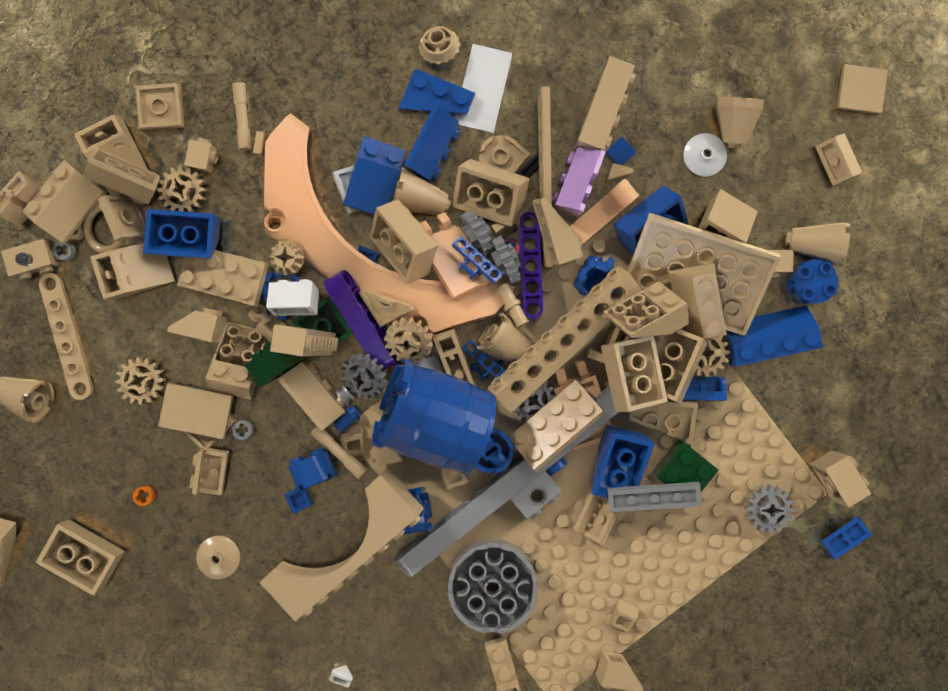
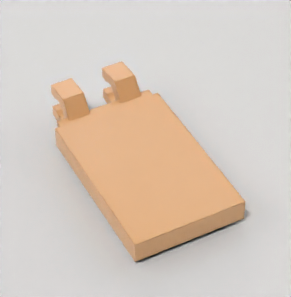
(448, 260)
(591, 386)

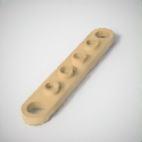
(66, 336)

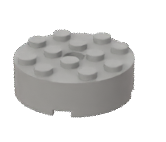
(492, 609)

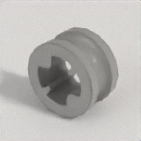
(56, 251)
(345, 395)
(238, 424)

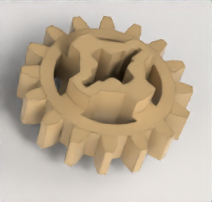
(176, 182)
(409, 340)
(706, 361)
(145, 387)

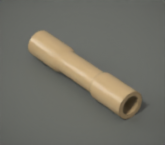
(240, 103)
(349, 461)

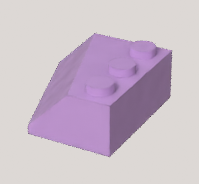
(577, 181)

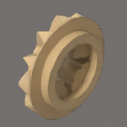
(293, 265)

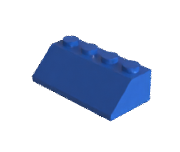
(774, 336)

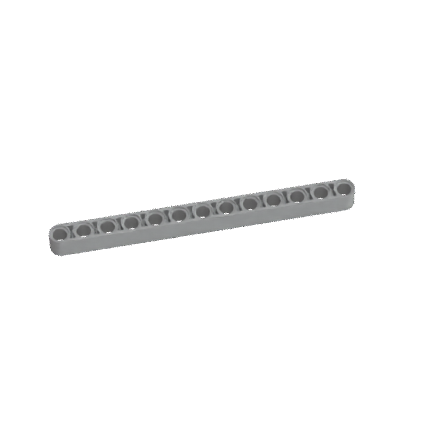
(487, 500)

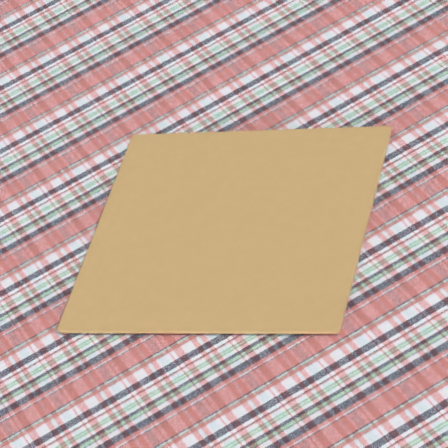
(650, 555)

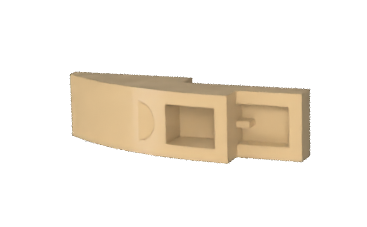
(502, 665)

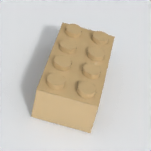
(605, 104)

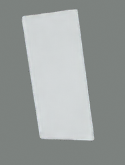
(487, 78)

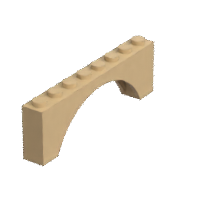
(389, 513)

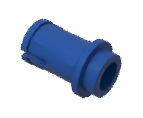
(349, 417)

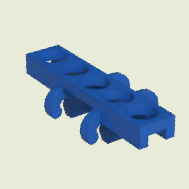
(470, 257)
(489, 369)

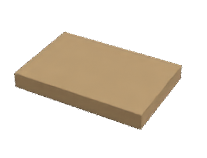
(195, 411)

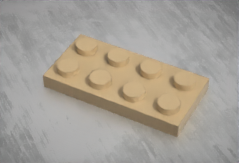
(225, 276)
(556, 425)

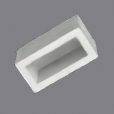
(292, 298)

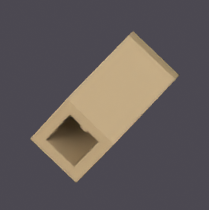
(616, 673)

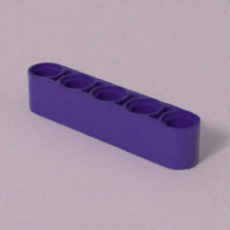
(527, 256)
(369, 334)

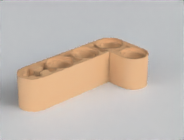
(604, 211)

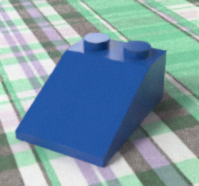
(373, 175)
(620, 459)

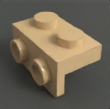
(209, 471)
(595, 519)

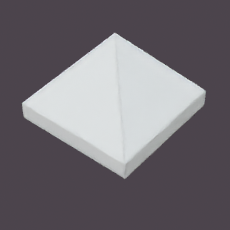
(341, 676)

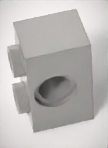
(532, 507)

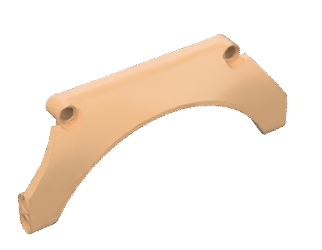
(302, 220)

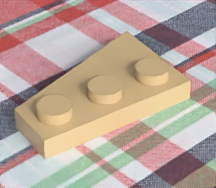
(669, 417)

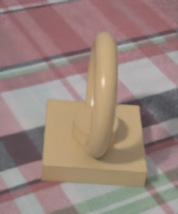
(122, 218)

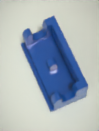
(707, 389)
(845, 538)

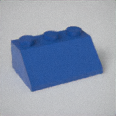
(433, 144)
(662, 203)
(181, 233)

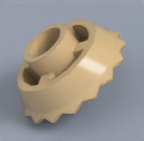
(439, 45)

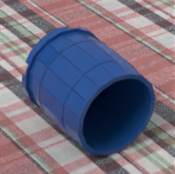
(435, 418)

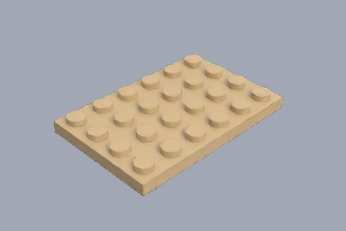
(740, 267)

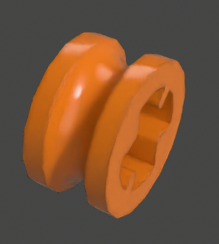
(149, 499)

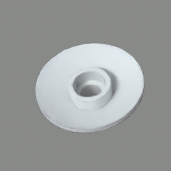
(698, 162)

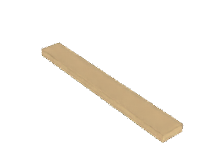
(544, 142)

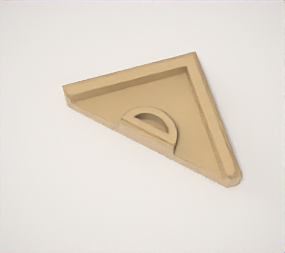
(384, 308)

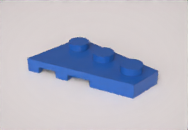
(426, 90)

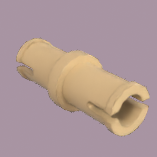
(512, 305)

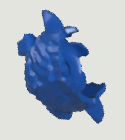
(592, 273)

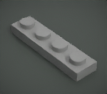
(654, 497)

